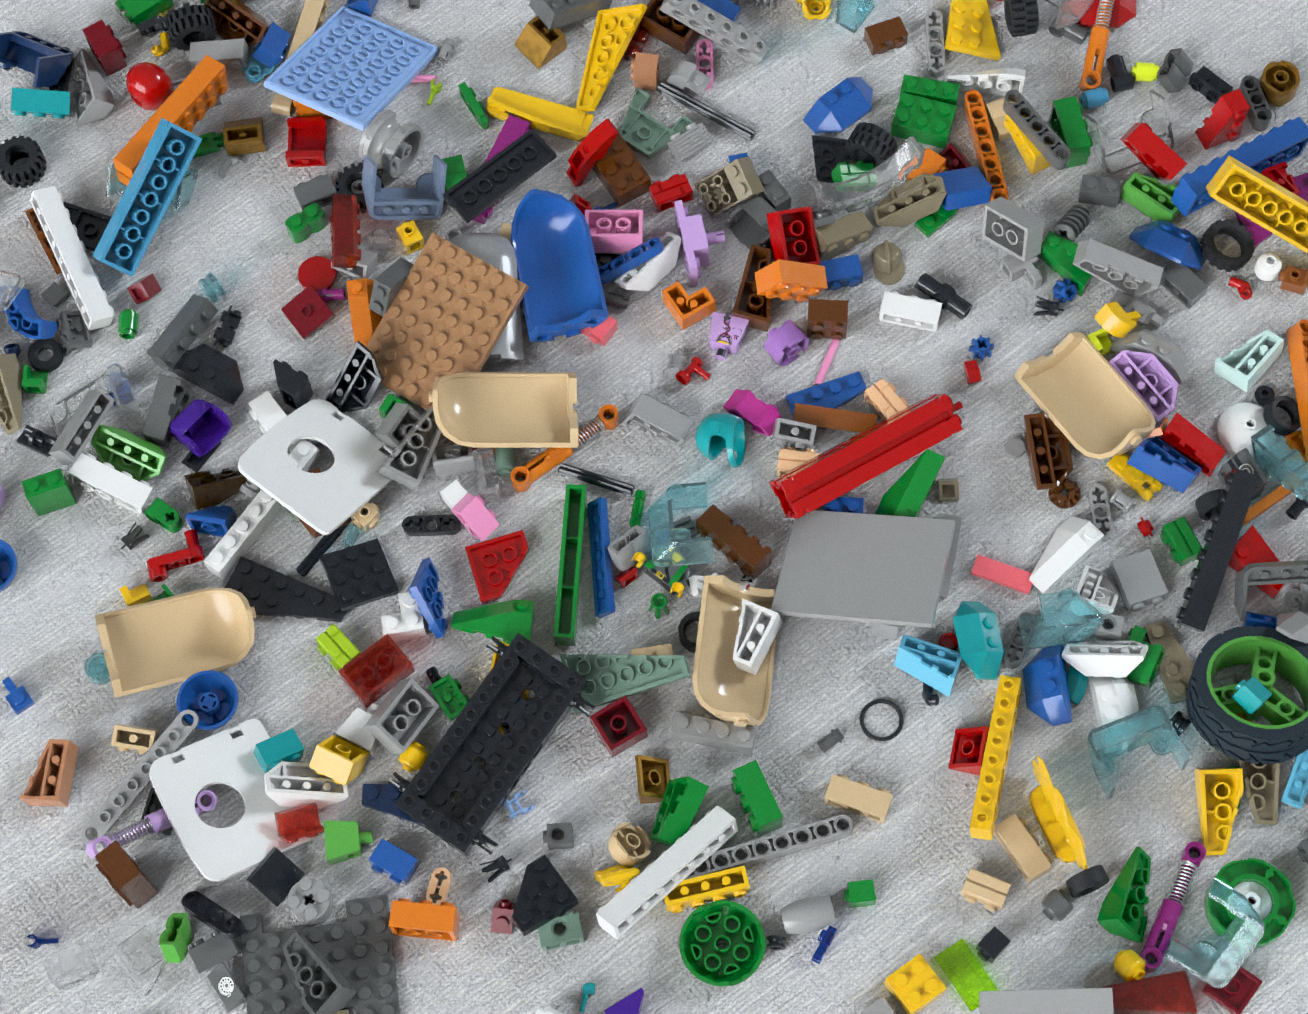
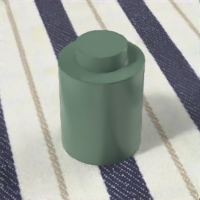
(504, 461)

